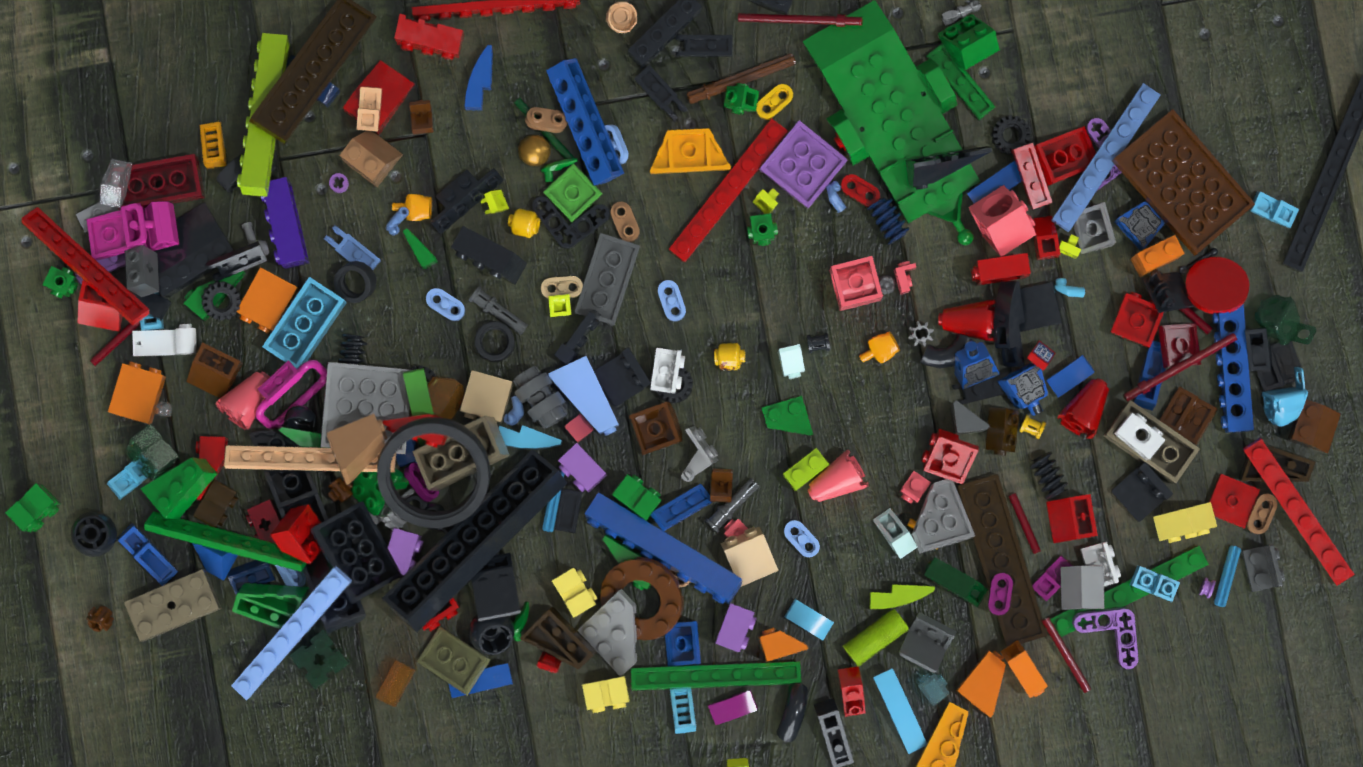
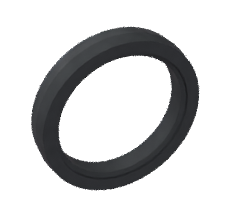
(421, 517)

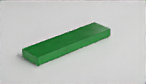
(962, 83)

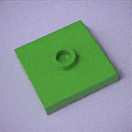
(572, 193)

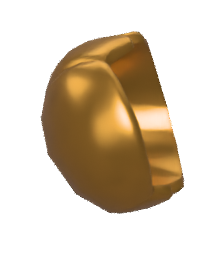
(534, 150)

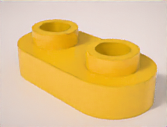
(774, 102)

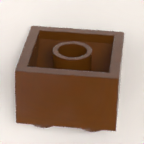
(1315, 426)

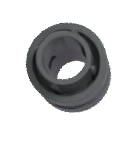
(550, 405)

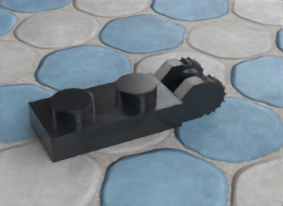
(659, 91)

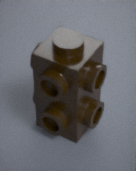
(1002, 430)

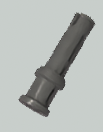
(490, 304)
(725, 512)

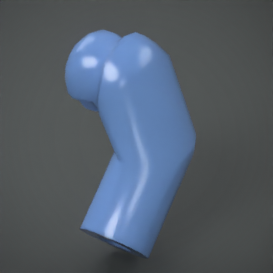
(834, 197)
(397, 218)
(516, 412)

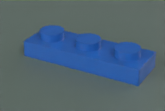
(681, 507)

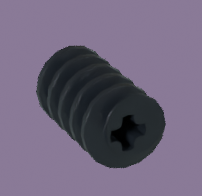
(353, 349)
(1048, 475)

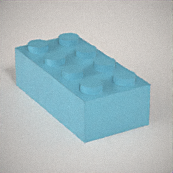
(304, 323)

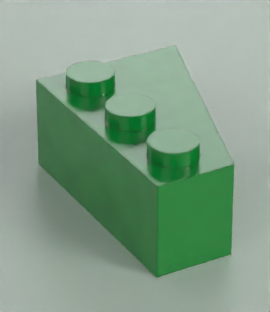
(179, 487)
(269, 603)

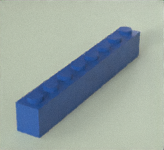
(663, 548)

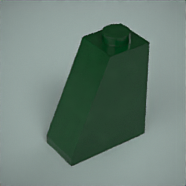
(955, 581)

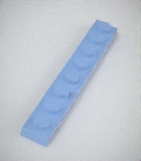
(291, 633)

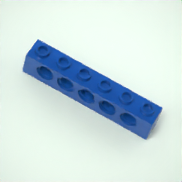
(585, 121)
(1241, 379)

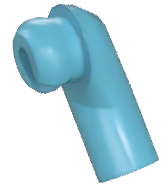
(1070, 291)

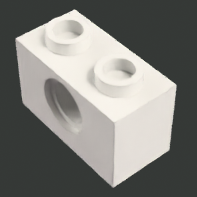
(1127, 434)

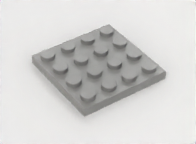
(360, 392)

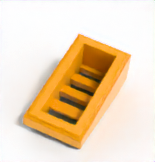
(213, 158)

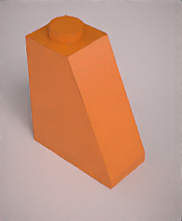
(1024, 669)
(984, 682)

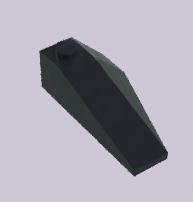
(935, 167)

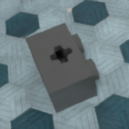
(142, 271)

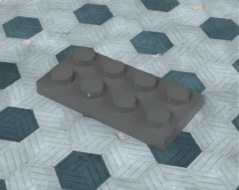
(607, 278)

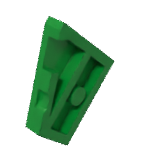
(788, 416)

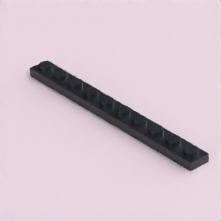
(1327, 183)

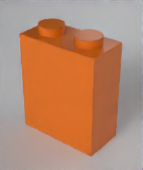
(1157, 256)
(267, 300)
(137, 393)

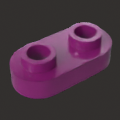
(415, 478)
(1000, 594)

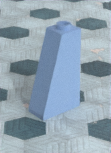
(583, 390)

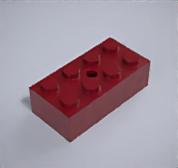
(179, 176)

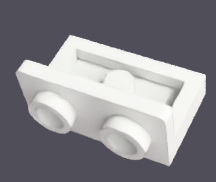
(666, 370)
(1101, 555)

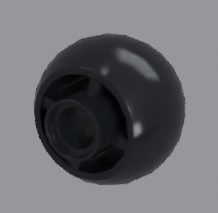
(79, 533)
(496, 633)

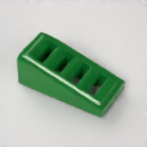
(423, 255)

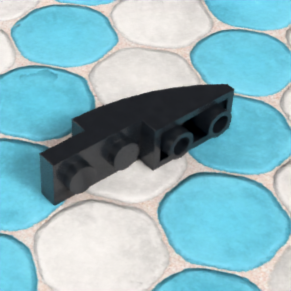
(1007, 317)

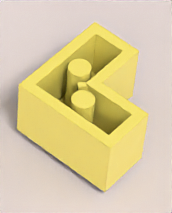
(1187, 522)

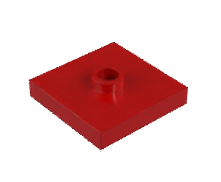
(1233, 500)

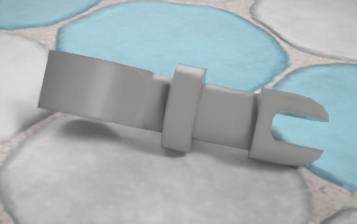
(951, 16)

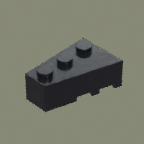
(488, 255)

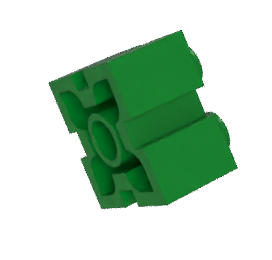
(637, 497)
(33, 508)

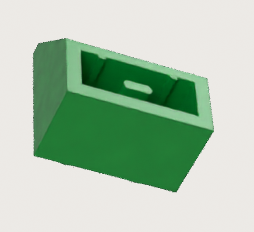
(969, 41)

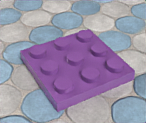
(803, 164)

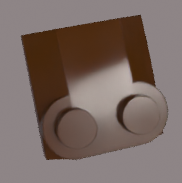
(656, 427)

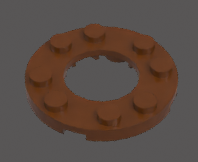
(659, 577)

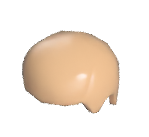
(621, 17)

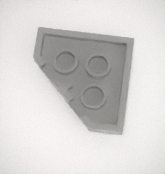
(941, 518)
(614, 632)

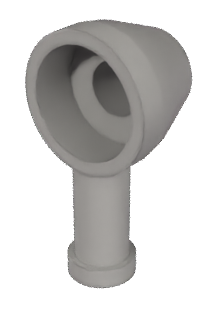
(251, 237)

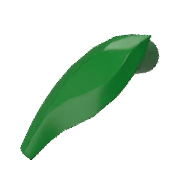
(556, 166)
(520, 621)

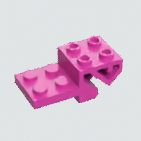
(131, 228)

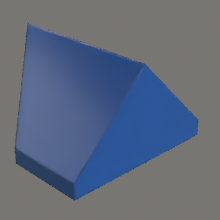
(215, 561)

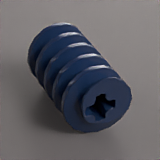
(888, 219)

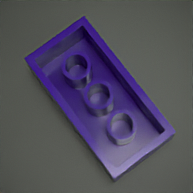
(285, 224)

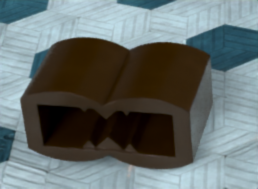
(216, 504)

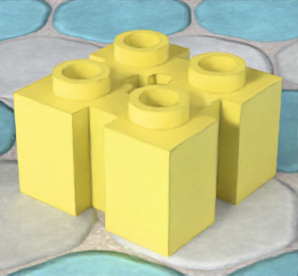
(574, 592)
(606, 693)

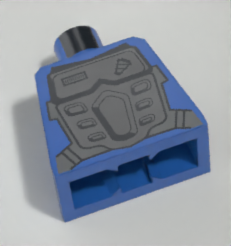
(1140, 224)
(974, 365)
(1025, 388)

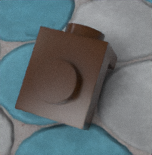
(421, 117)
(721, 485)

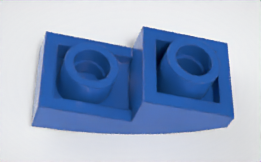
(1070, 376)

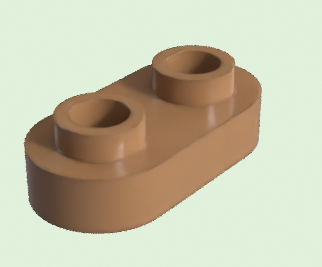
(546, 121)
(625, 221)
(1263, 515)

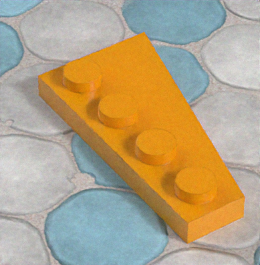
(945, 740)

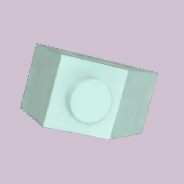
(791, 361)
(895, 533)

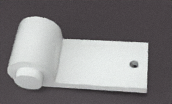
(165, 342)

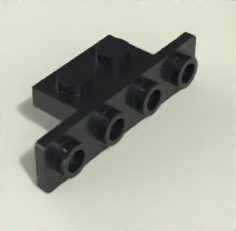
(462, 196)

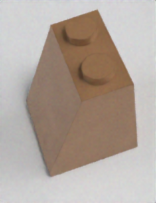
(370, 156)
(357, 445)

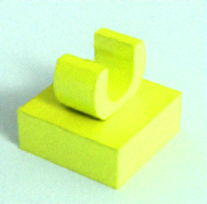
(766, 201)
(496, 202)
(1069, 248)

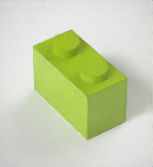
(805, 469)

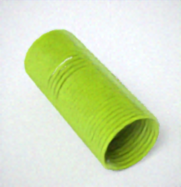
(869, 640)

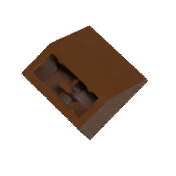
(213, 371)

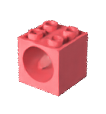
(1003, 220)
(855, 283)

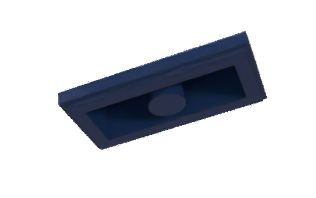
(251, 572)

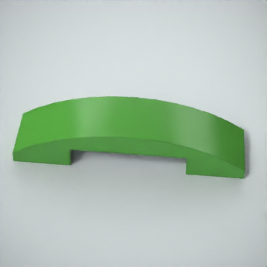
(418, 394)

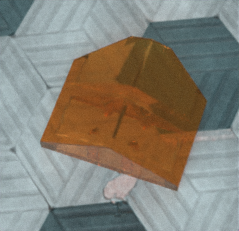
(445, 396)

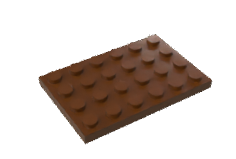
(1183, 182)

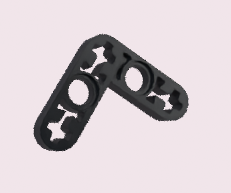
(572, 229)

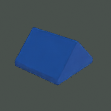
(683, 644)

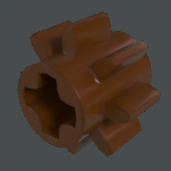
(340, 490)
(100, 618)

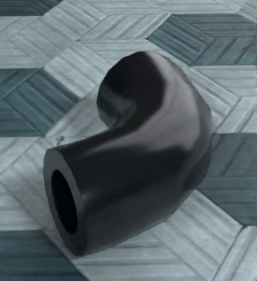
(944, 356)
(793, 712)

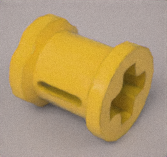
(1036, 432)

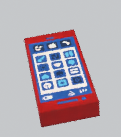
(1041, 355)

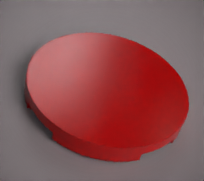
(1217, 285)

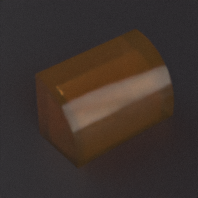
(395, 683)

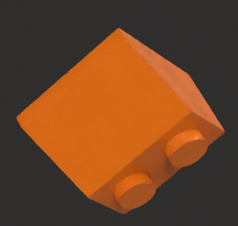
(779, 644)

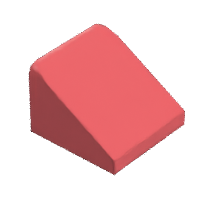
(579, 428)

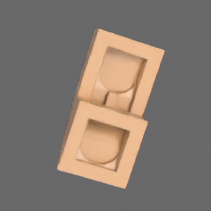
(369, 108)

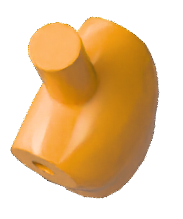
(418, 206)
(881, 347)

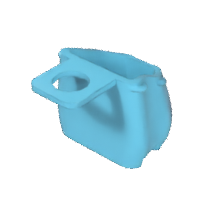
(1285, 404)

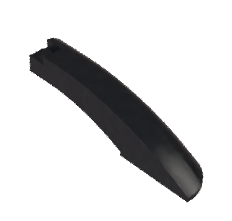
(297, 489)

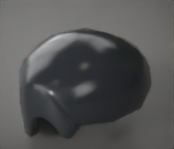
(301, 418)

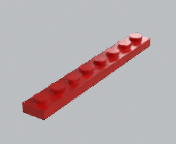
(486, 8)
(728, 190)
(85, 266)
(1298, 511)

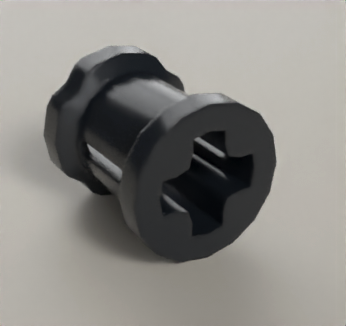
(818, 343)

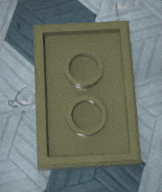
(453, 660)

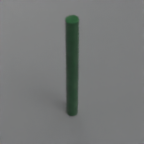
(548, 135)

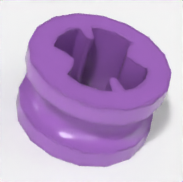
(332, 183)
(1207, 587)

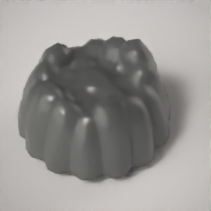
(887, 284)

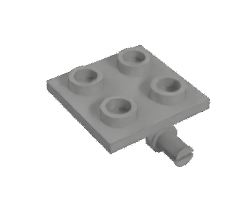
(704, 456)

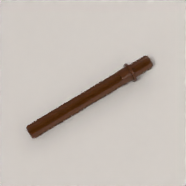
(742, 77)

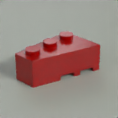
(428, 38)

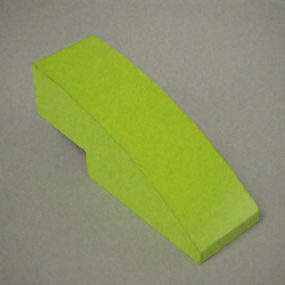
(899, 596)

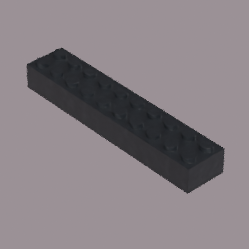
(474, 541)

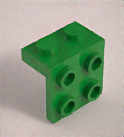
(367, 489)

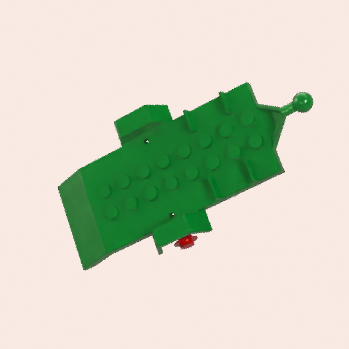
(892, 112)

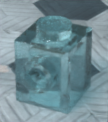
(933, 688)

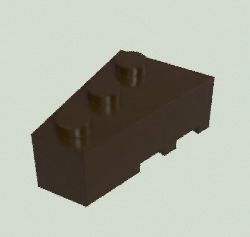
(1295, 466)
(558, 637)

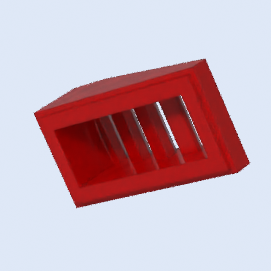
(549, 663)

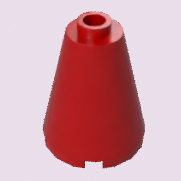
(970, 320)
(1085, 409)

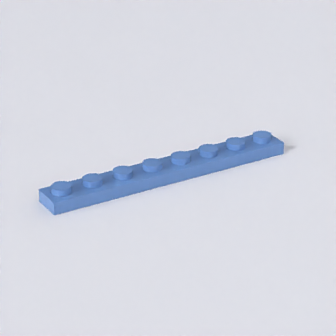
(1102, 161)

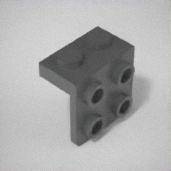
(926, 642)

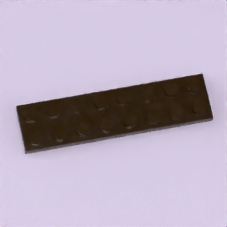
(312, 69)
(1001, 553)

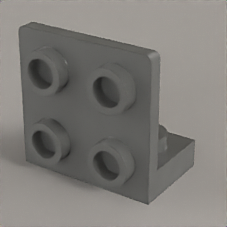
(1263, 568)

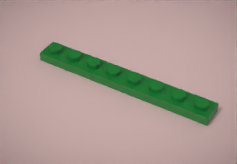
(222, 540)
(1126, 594)
(715, 676)

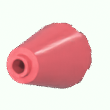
(243, 400)
(838, 479)

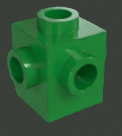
(741, 98)
(762, 221)
(54, 279)

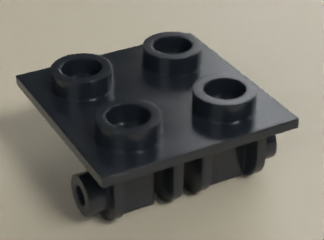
(1167, 291)

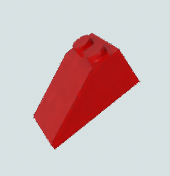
(394, 91)
(1065, 155)

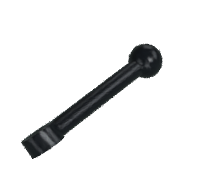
(1183, 269)

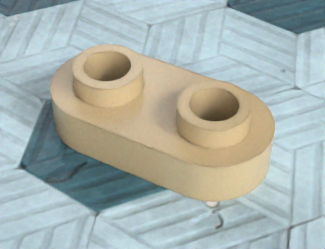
(562, 286)

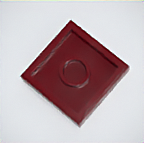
(1178, 343)

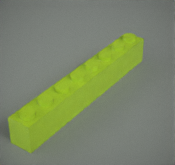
(258, 144)

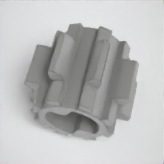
(923, 339)
(391, 519)

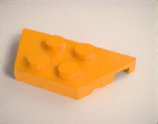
(689, 152)

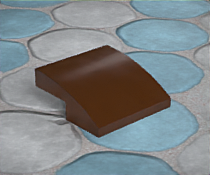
(1188, 415)

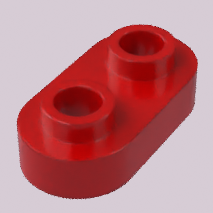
(861, 189)

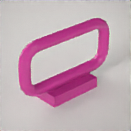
(281, 382)

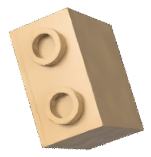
(486, 396)
(749, 555)

